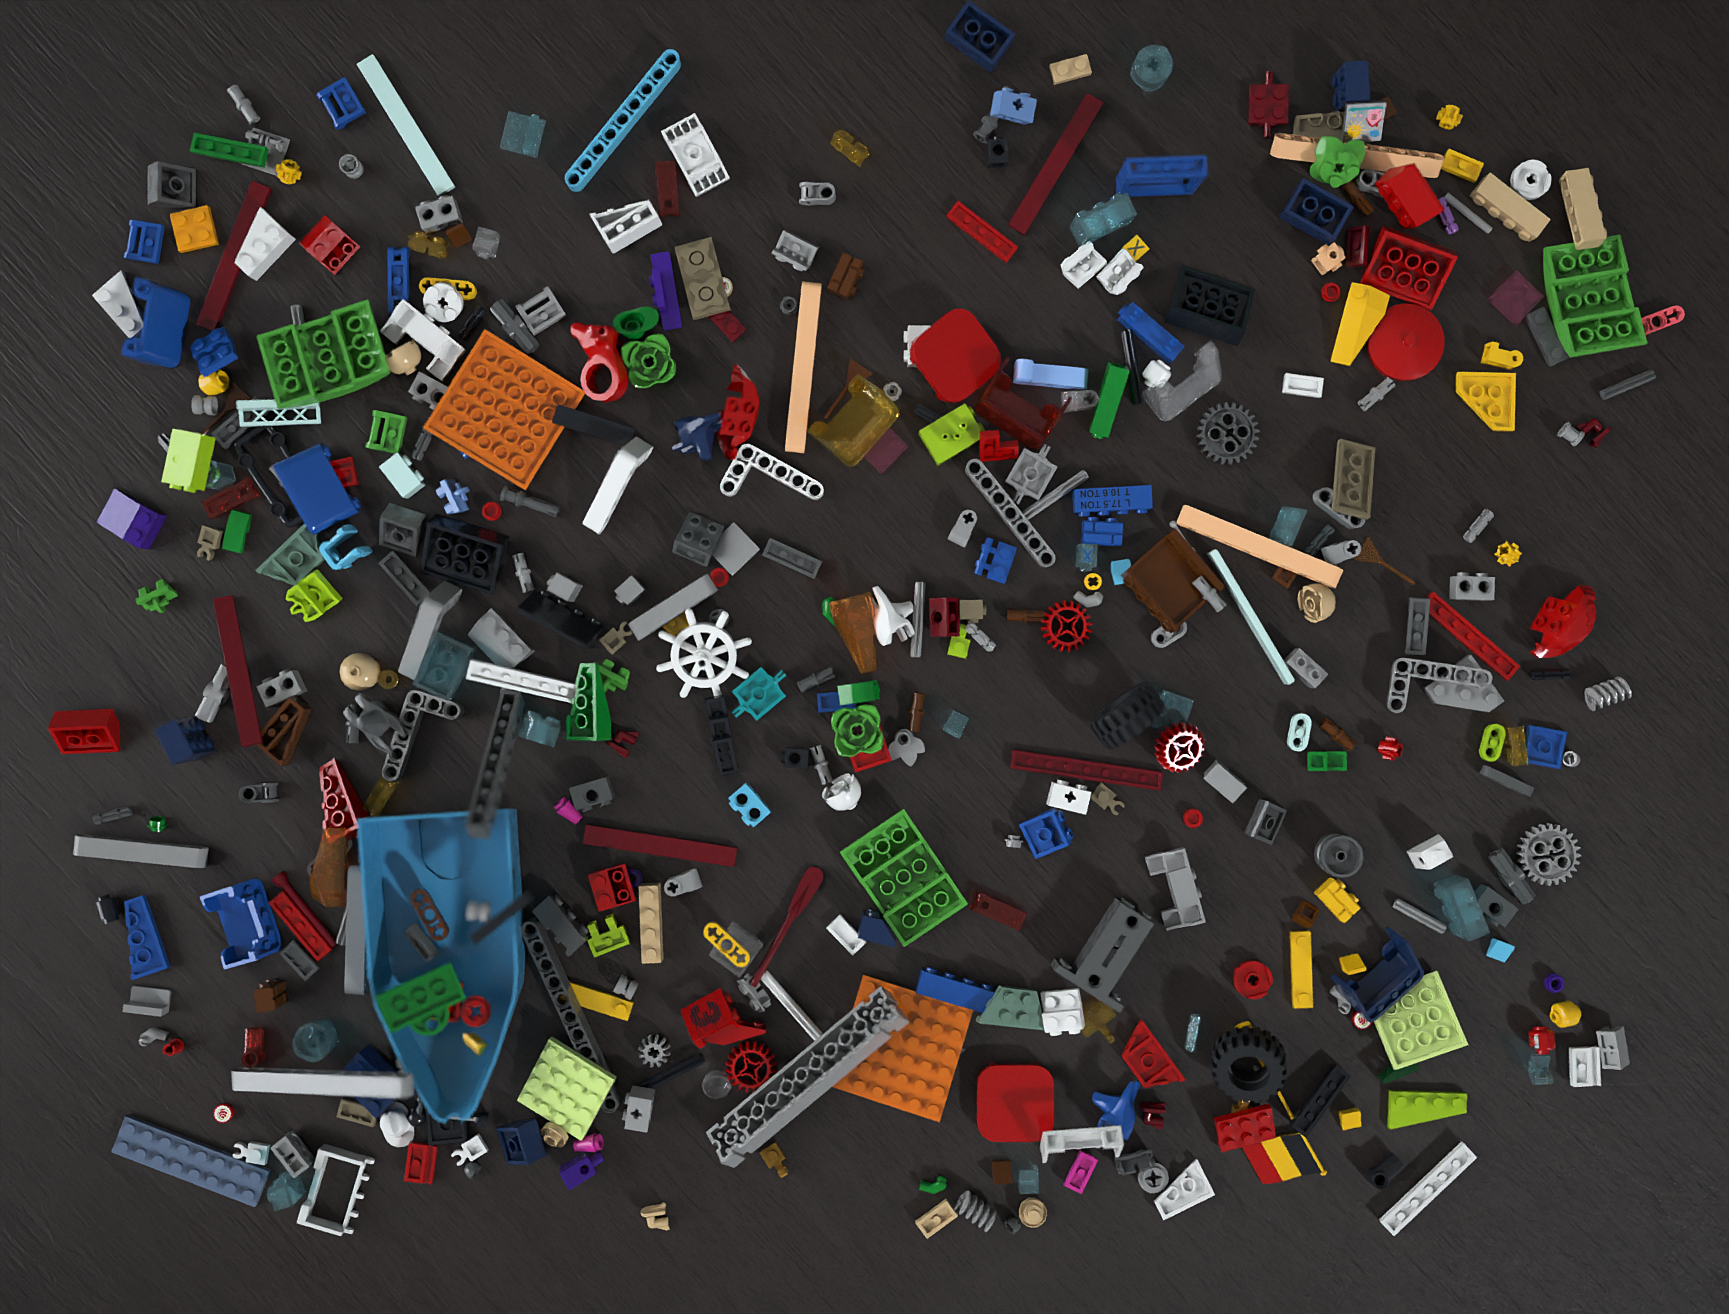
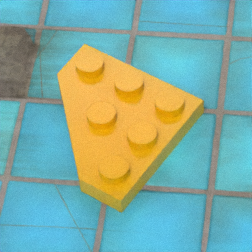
(1490, 397)

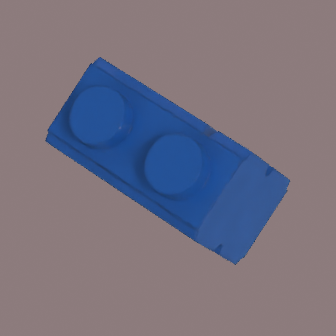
(1102, 532)

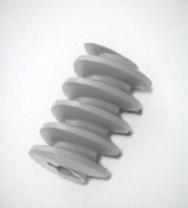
(1607, 692)
(976, 1209)

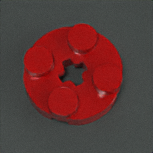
(1262, 983)

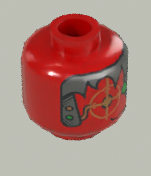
(1541, 1039)

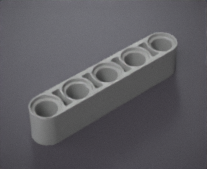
(672, 607)

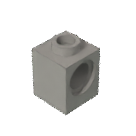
(629, 591)

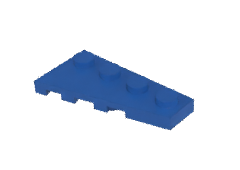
(144, 939)

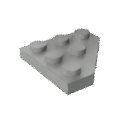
(1461, 695)

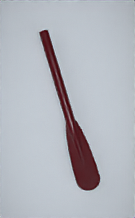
(806, 889)

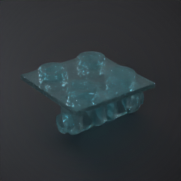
(522, 134)
(1287, 525)
(1176, 709)

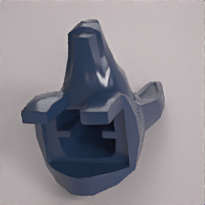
(697, 434)

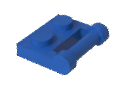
(346, 99)
(149, 244)

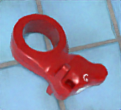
(600, 347)

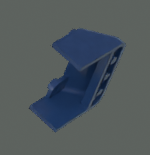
(1385, 982)

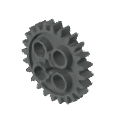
(1238, 420)

